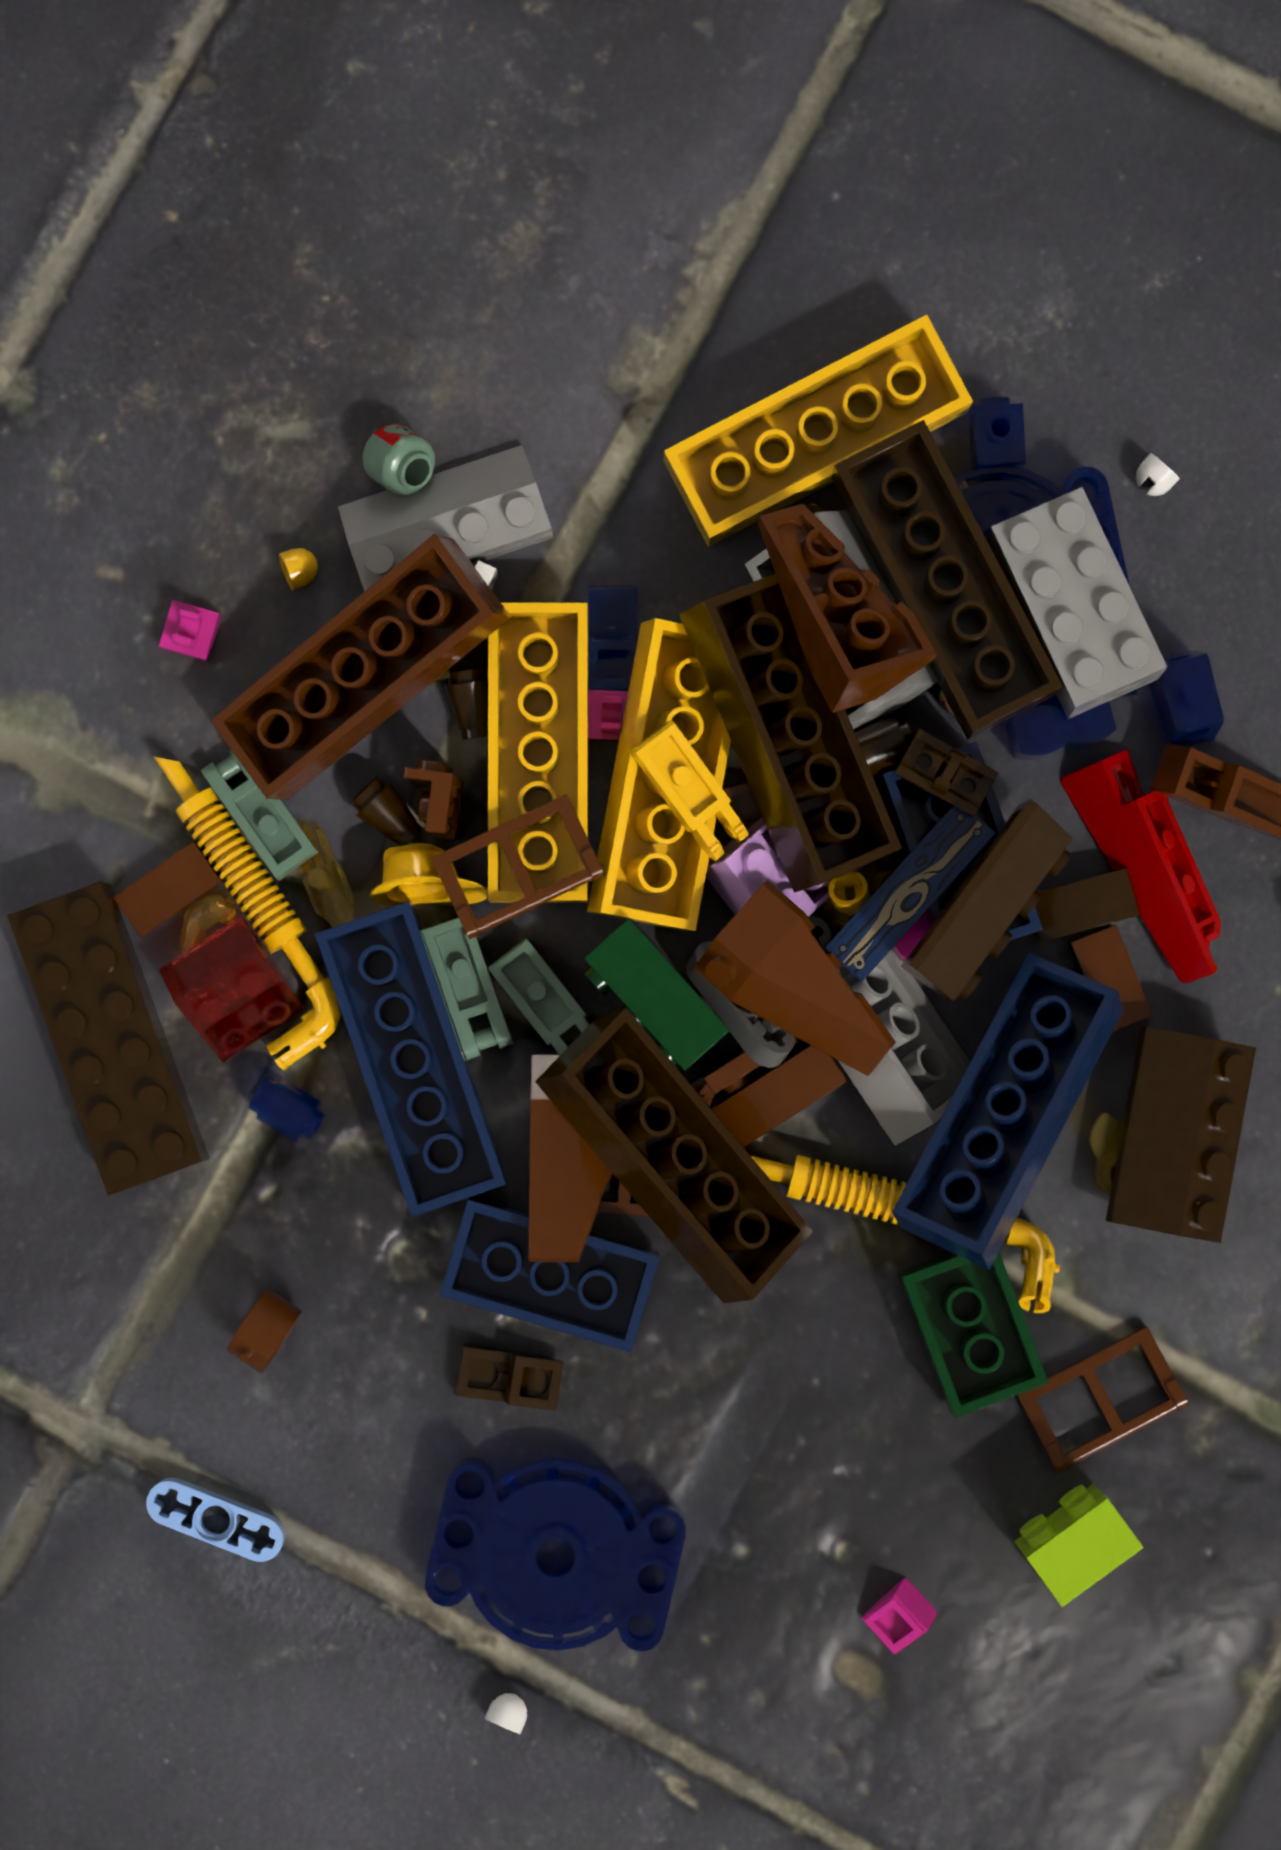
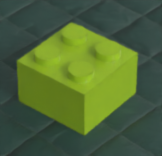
(1077, 1543)

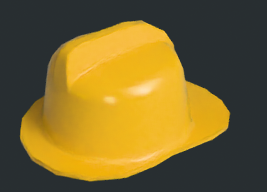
(413, 878)

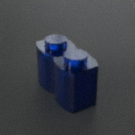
(1047, 729)

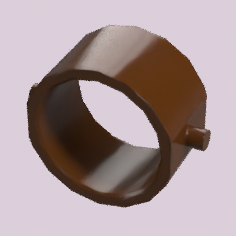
(264, 1330)

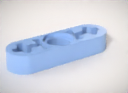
(186, 1495)

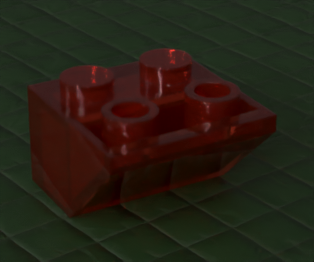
(231, 989)

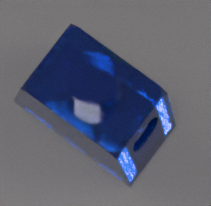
(1187, 700)

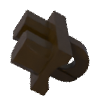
(968, 785)

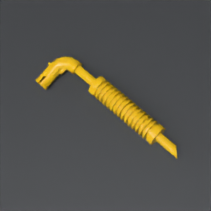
(264, 908)
(880, 1198)

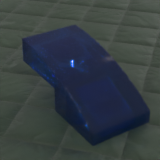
(612, 635)

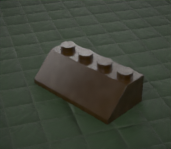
(988, 902)
(1180, 1134)

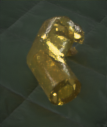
(202, 917)

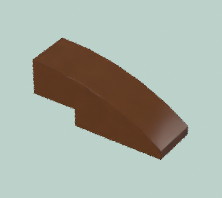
(1219, 789)
(779, 1094)

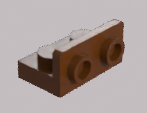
(442, 804)

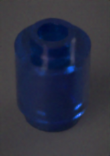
(287, 1108)

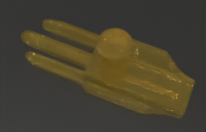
(327, 883)

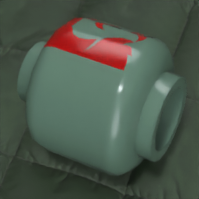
(398, 459)

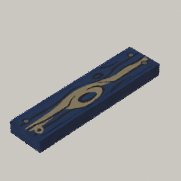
(909, 892)

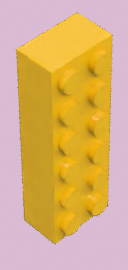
(797, 435)
(538, 741)
(647, 855)

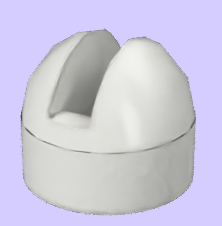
(1158, 473)
(508, 1712)

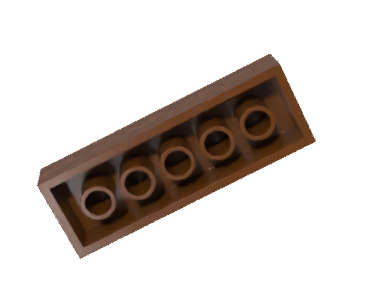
(360, 668)

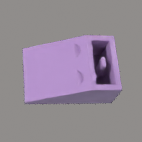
(750, 865)

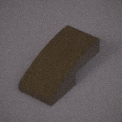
(1086, 905)
(508, 1377)

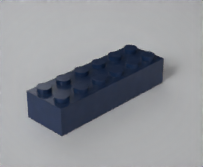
(411, 1058)
(1008, 1110)

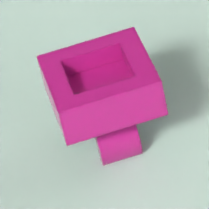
(190, 630)
(605, 714)

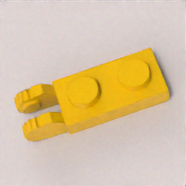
(688, 787)

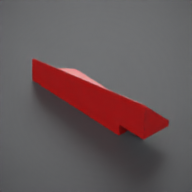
(1146, 838)

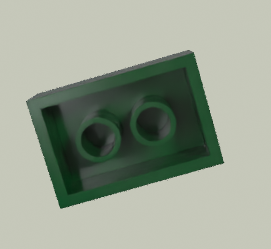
(654, 994)
(972, 1331)

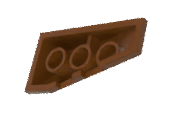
(846, 625)
(784, 976)
(563, 1179)

